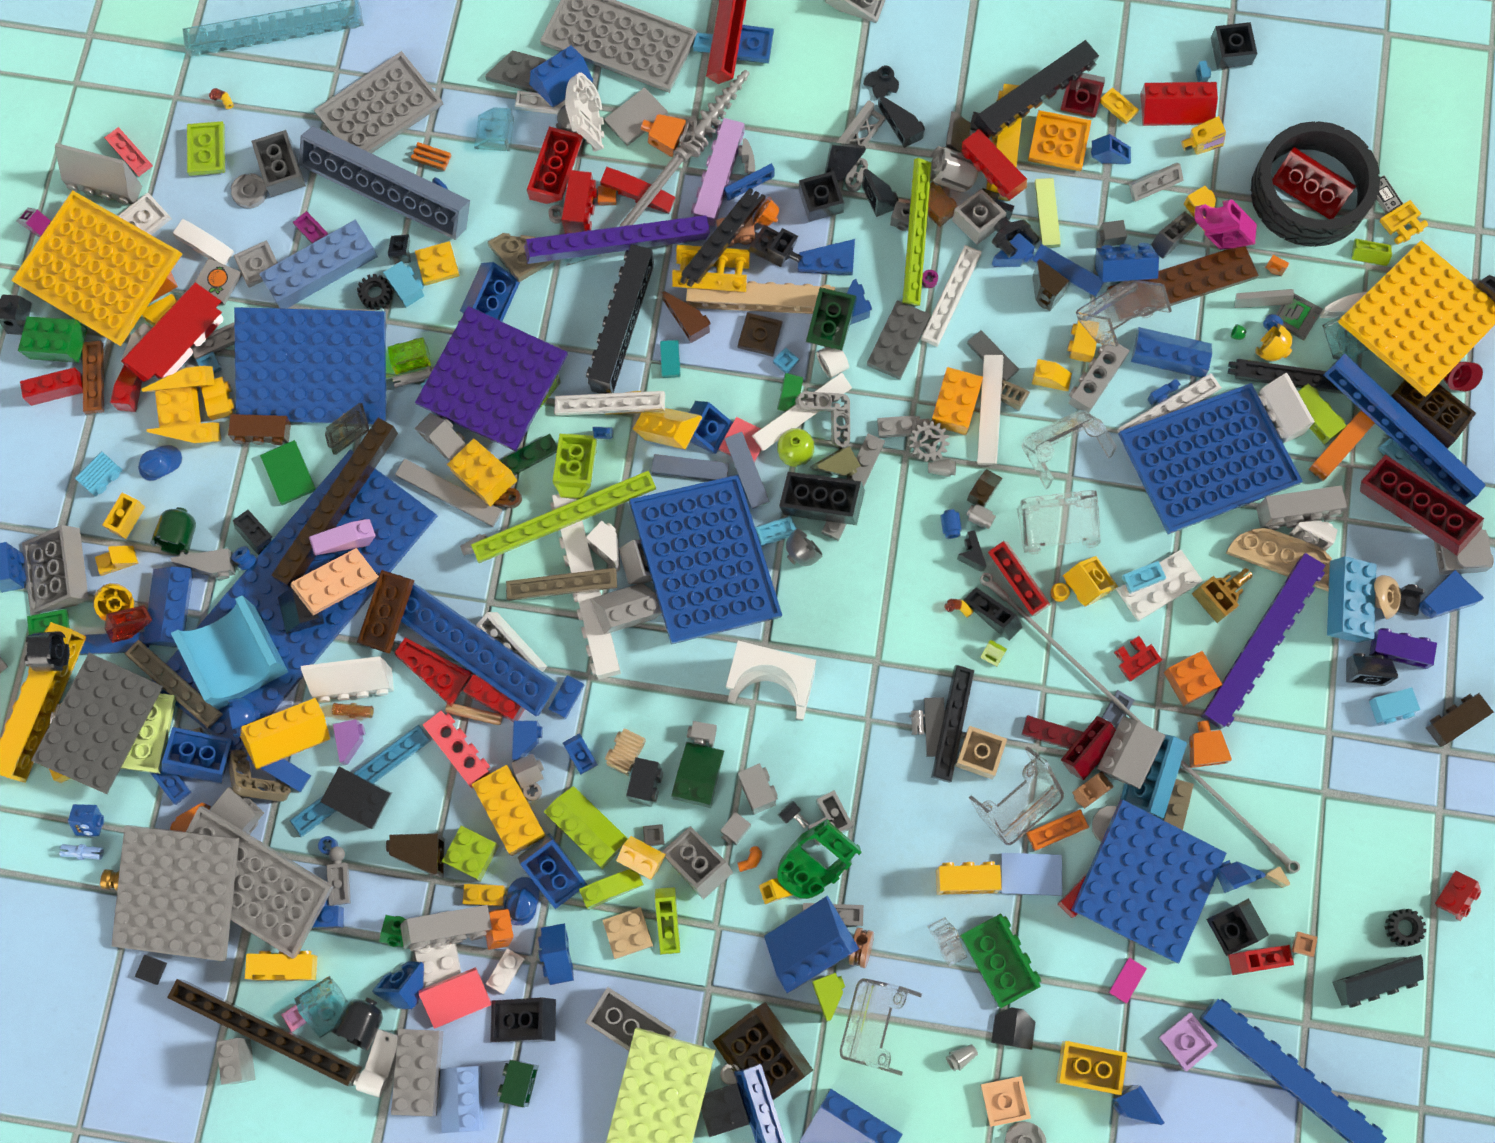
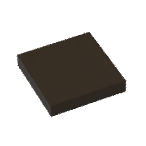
(759, 334)

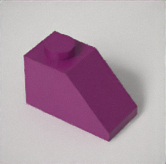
(34, 221)

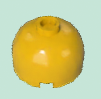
(1275, 344)
(111, 599)

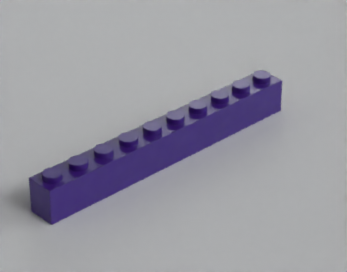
(616, 239)
(1263, 641)

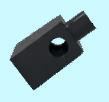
(13, 313)

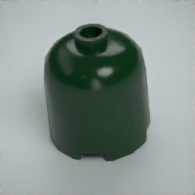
(174, 531)

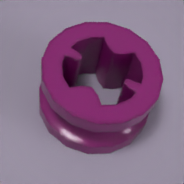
(932, 273)

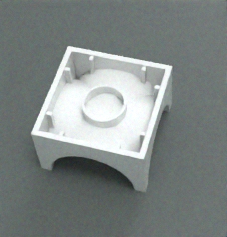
(759, 663)

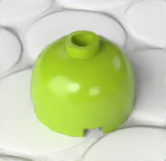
(795, 447)

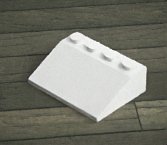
(348, 679)

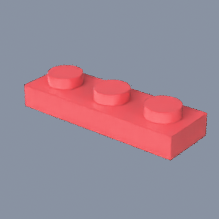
(128, 151)

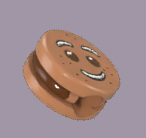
(864, 941)

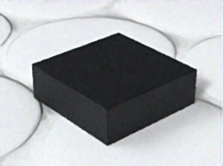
(150, 969)

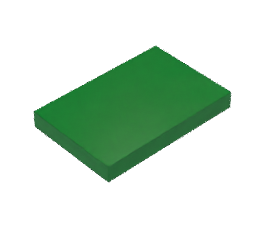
(288, 472)

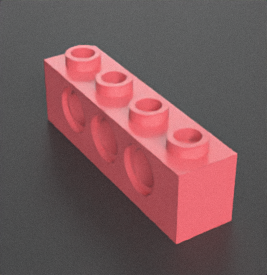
(436, 726)

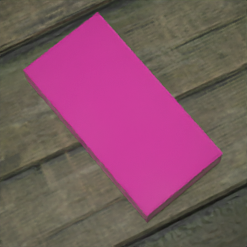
(1127, 980)

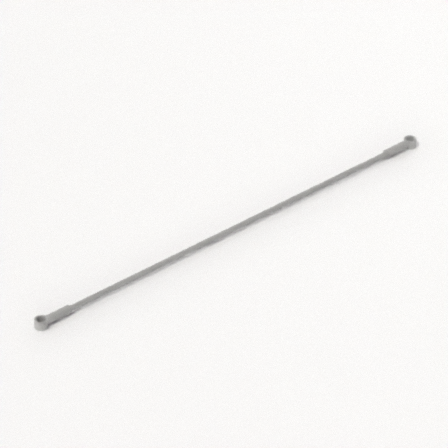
(1271, 847)

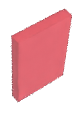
(455, 997)

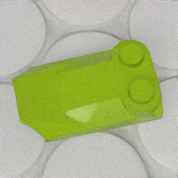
(574, 465)

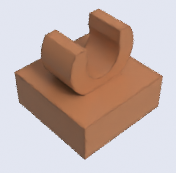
(1304, 944)

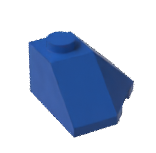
(1237, 875)
(403, 986)

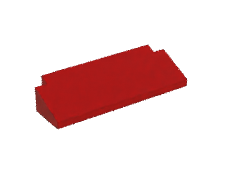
(170, 339)

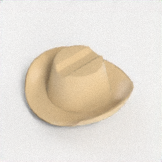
(1387, 595)

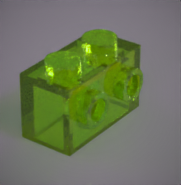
(409, 355)

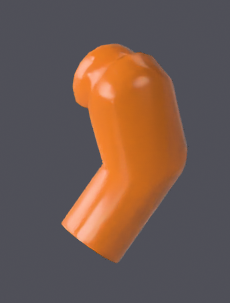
(752, 861)

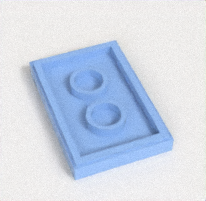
(1031, 874)

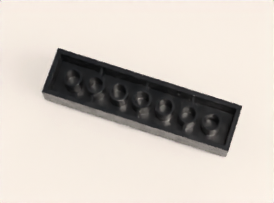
(620, 320)

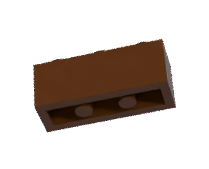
(259, 429)

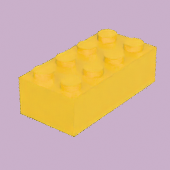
(509, 810)

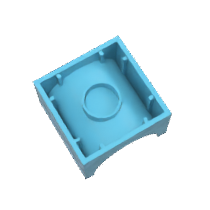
(230, 655)

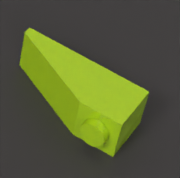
(610, 888)
(667, 920)

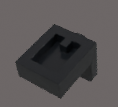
(1410, 599)

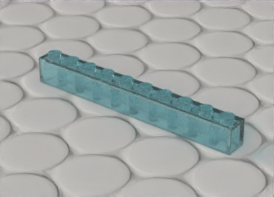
(272, 27)

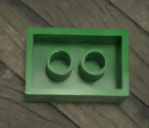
(52, 339)

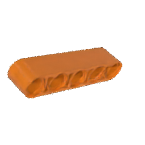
(1341, 446)

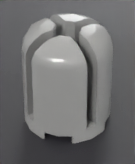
(952, 169)

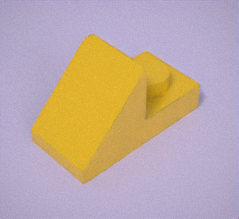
(116, 559)

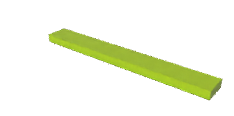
(917, 232)

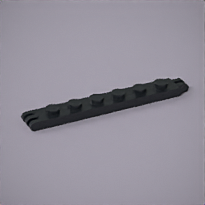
(722, 237)
(1268, 372)

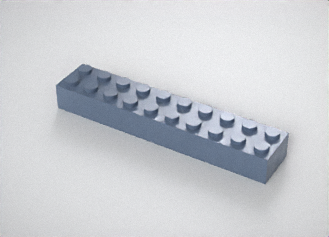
(384, 182)

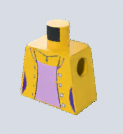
(1206, 136)

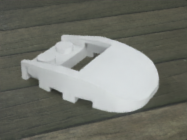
(583, 110)

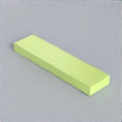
(1047, 212)

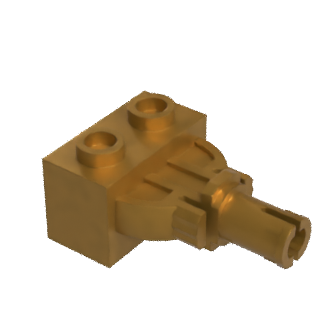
(1220, 596)

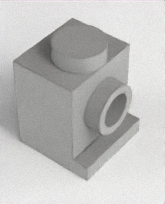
(702, 733)

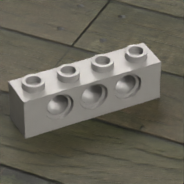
(1086, 401)

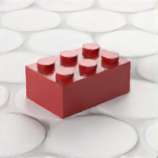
(579, 202)

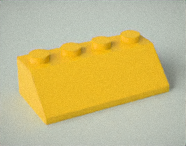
(285, 733)

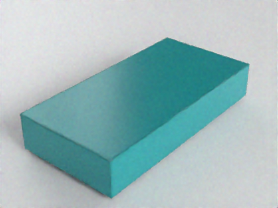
(670, 358)

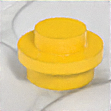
(1060, 592)

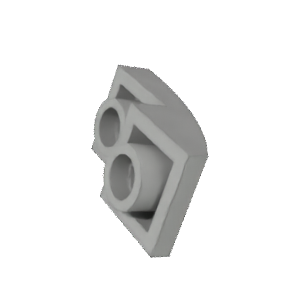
(747, 156)

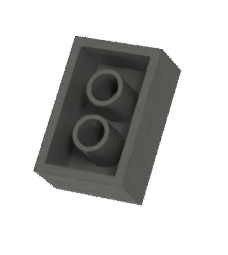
(278, 163)

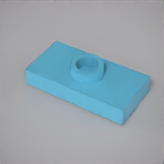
(775, 530)

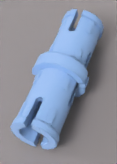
(81, 851)

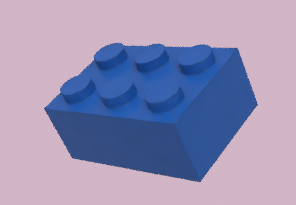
(1126, 262)

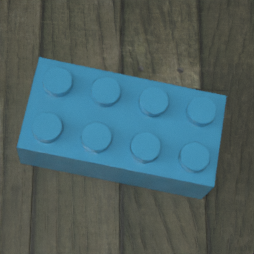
(1351, 599)

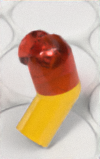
(216, 94)
(958, 604)

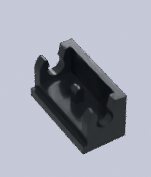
(252, 531)

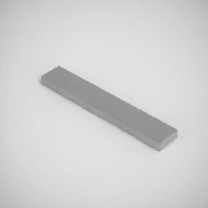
(448, 492)

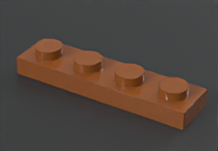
(93, 377)

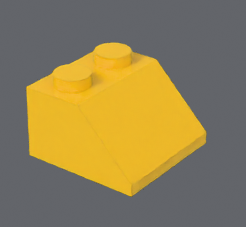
(1089, 581)

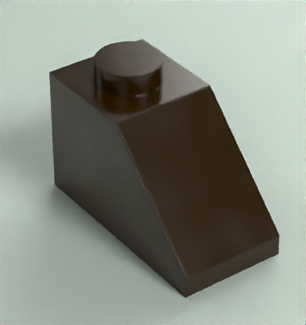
(984, 488)

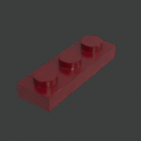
(1050, 732)

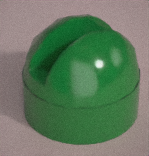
(1238, 332)

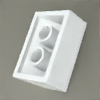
(1285, 408)

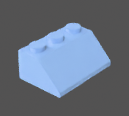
(461, 1099)

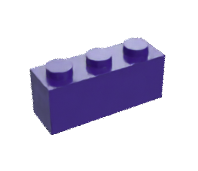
(1404, 648)

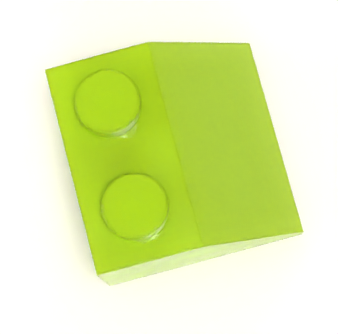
(829, 993)

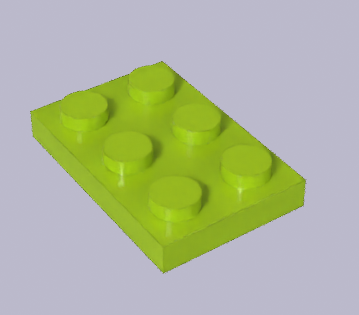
(205, 148)

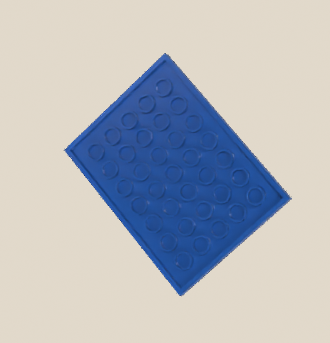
(310, 363)
(1209, 458)
(705, 559)

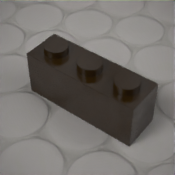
(1459, 719)

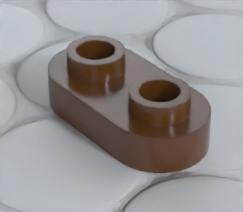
(504, 499)

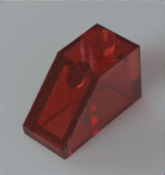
(126, 623)

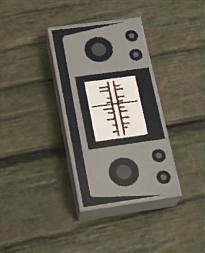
(1387, 196)

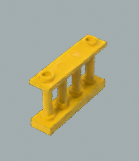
(730, 258)

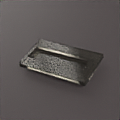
(347, 429)

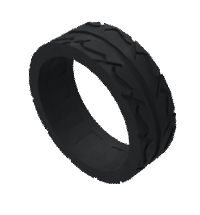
(1336, 142)

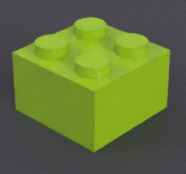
(470, 853)

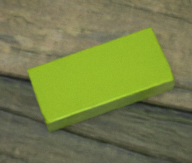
(1371, 252)

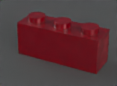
(1089, 748)

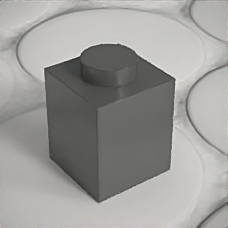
(1112, 233)

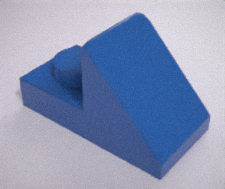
(580, 753)

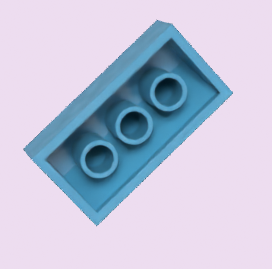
(1160, 779)

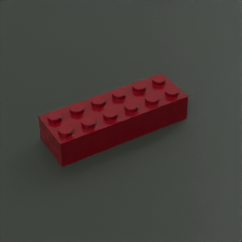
(1421, 505)

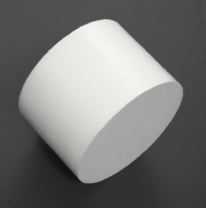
(832, 361)

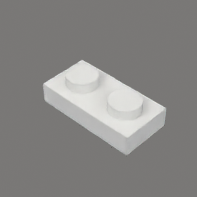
(505, 971)

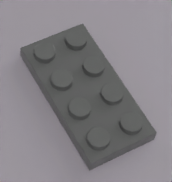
(898, 340)

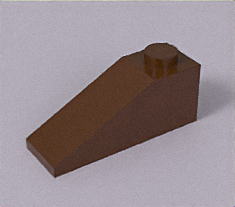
(689, 318)

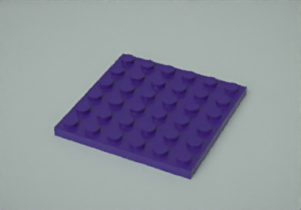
(491, 378)

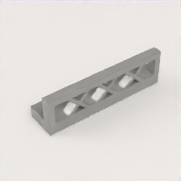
(858, 125)

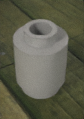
(980, 516)

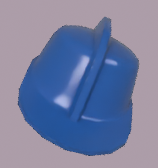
(159, 462)
(522, 900)

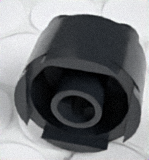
(47, 651)

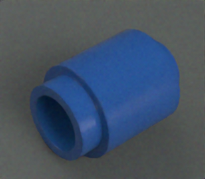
(951, 524)

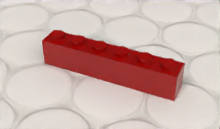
(726, 40)

